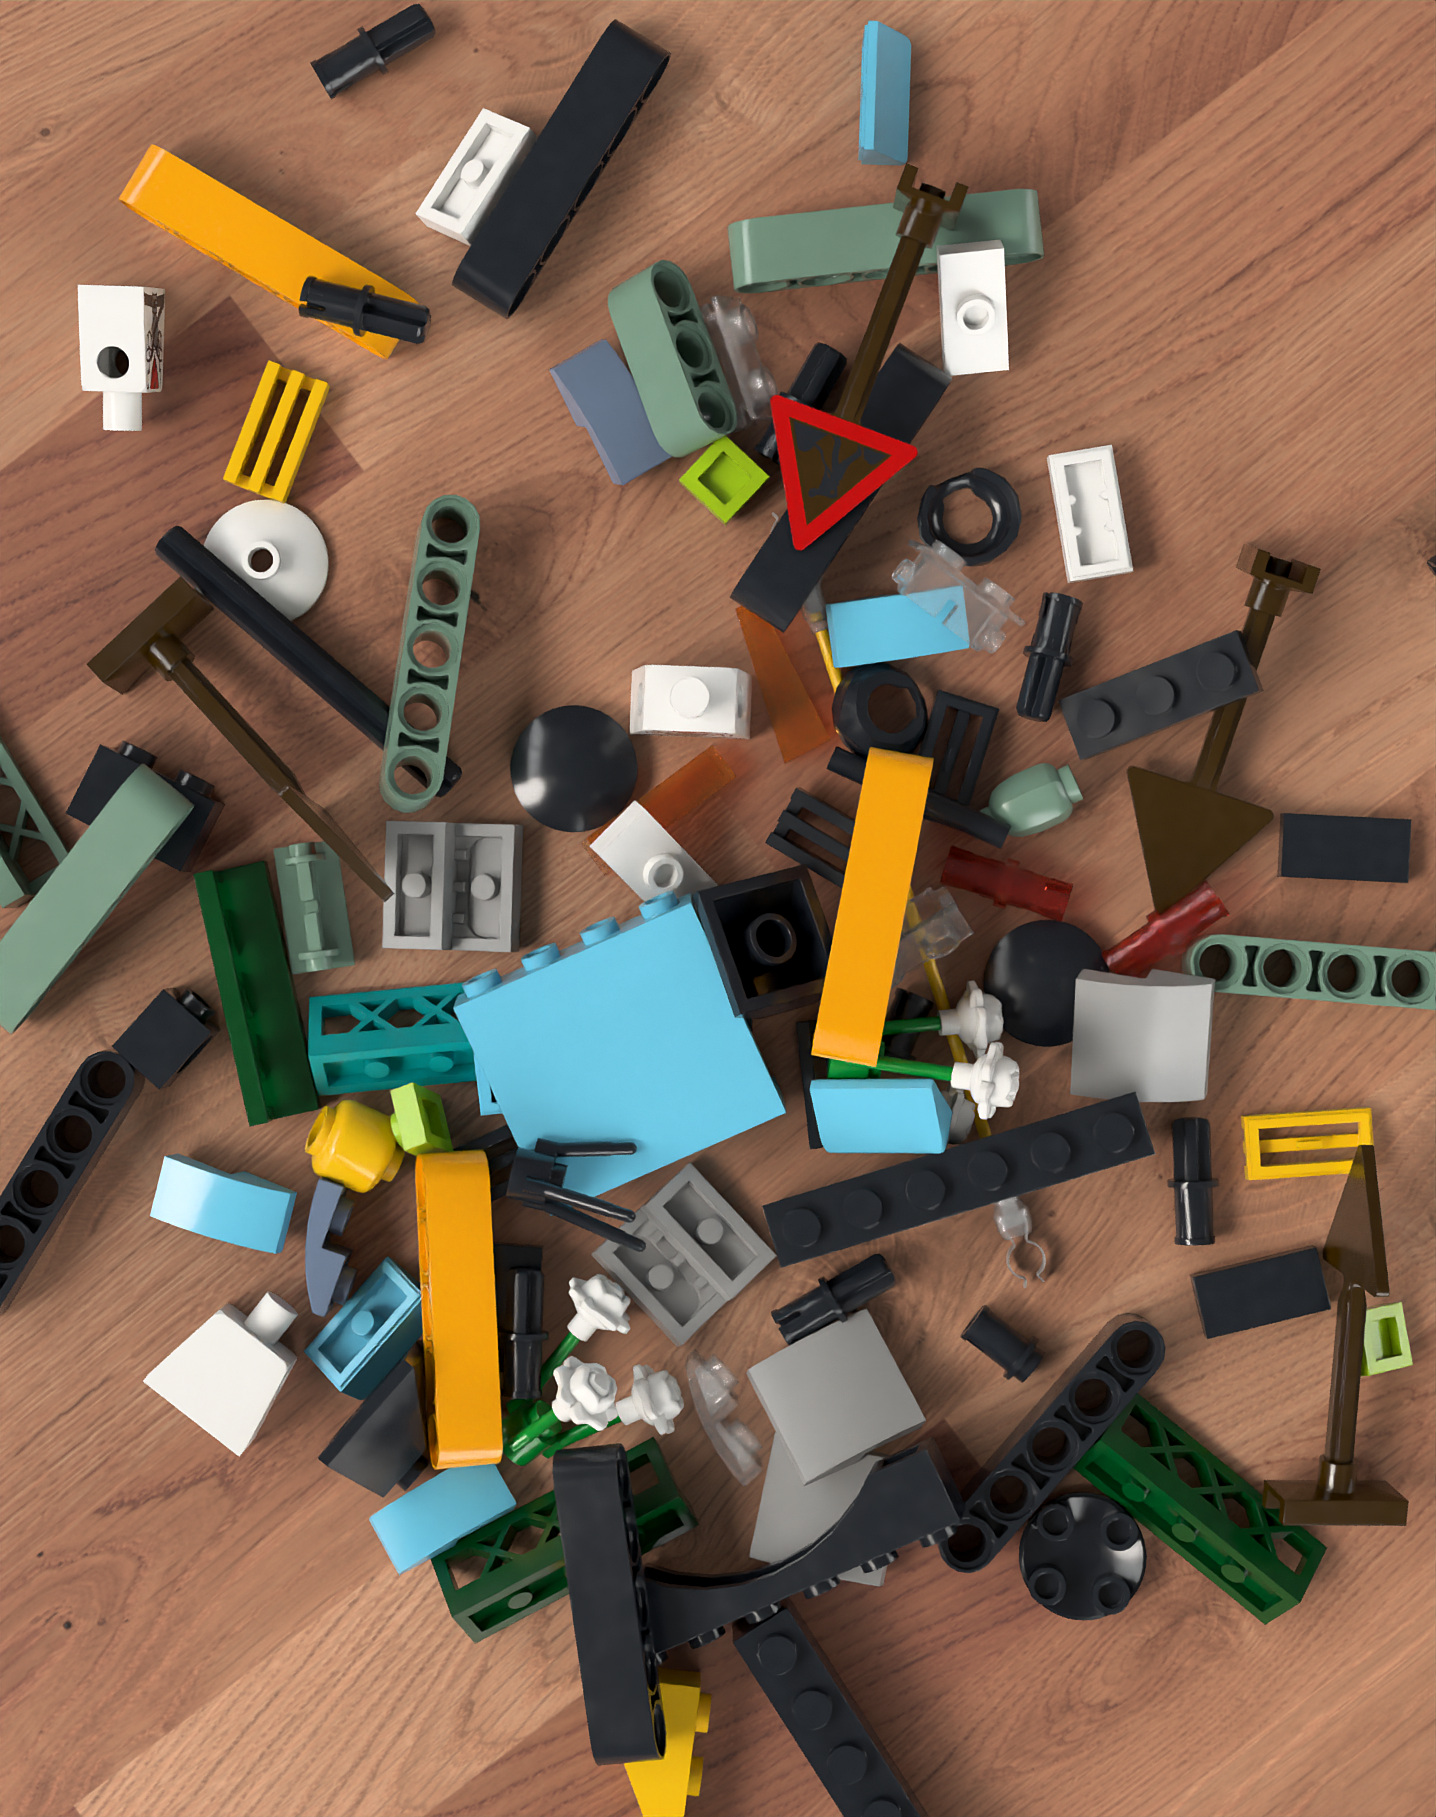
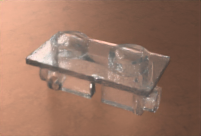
(733, 338)
(977, 609)
(929, 930)

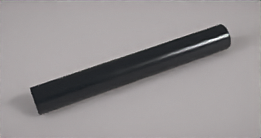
(937, 805)

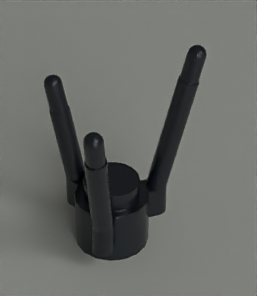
(540, 1183)

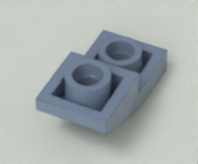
(608, 404)
(326, 1262)

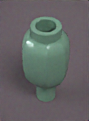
(1035, 799)

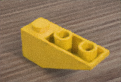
(665, 1783)

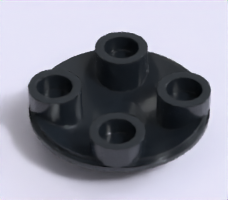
(573, 768)
(1036, 977)
(1082, 1556)

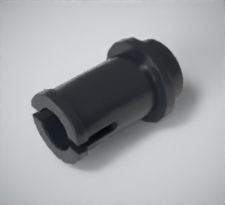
(905, 1006)
(1003, 1344)

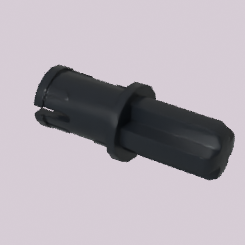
(373, 49)
(364, 310)
(809, 388)
(1048, 655)
(1192, 1181)
(834, 1298)
(523, 1334)

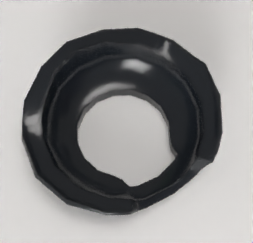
(999, 498)
(852, 716)

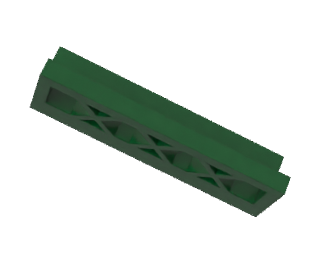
(257, 992)
(1196, 1519)
(539, 1576)

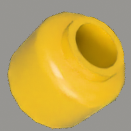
(354, 1146)

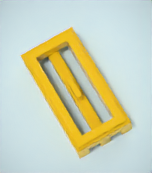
(294, 382)
(1253, 1146)

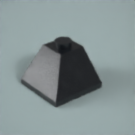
(767, 941)
(386, 1432)

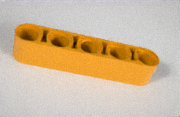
(246, 237)
(872, 907)
(458, 1309)

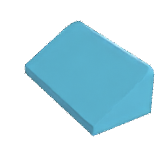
(884, 96)
(881, 1115)
(370, 1331)

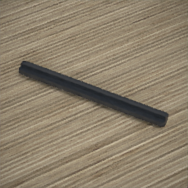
(285, 642)

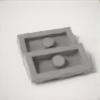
(453, 886)
(1142, 1036)
(693, 1255)
(835, 1397)
(798, 1514)

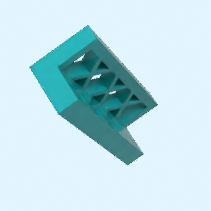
(385, 1056)

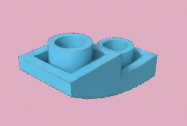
(886, 630)
(223, 1205)
(441, 1513)

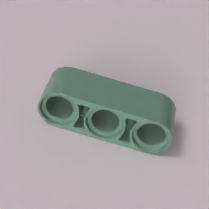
(672, 359)

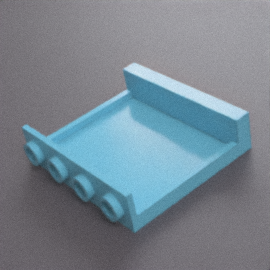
(620, 1046)

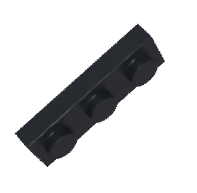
(1161, 695)

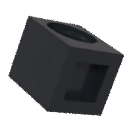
(168, 1035)

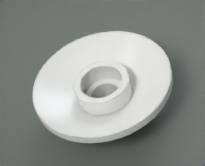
(297, 550)

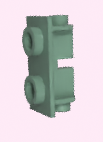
(314, 907)

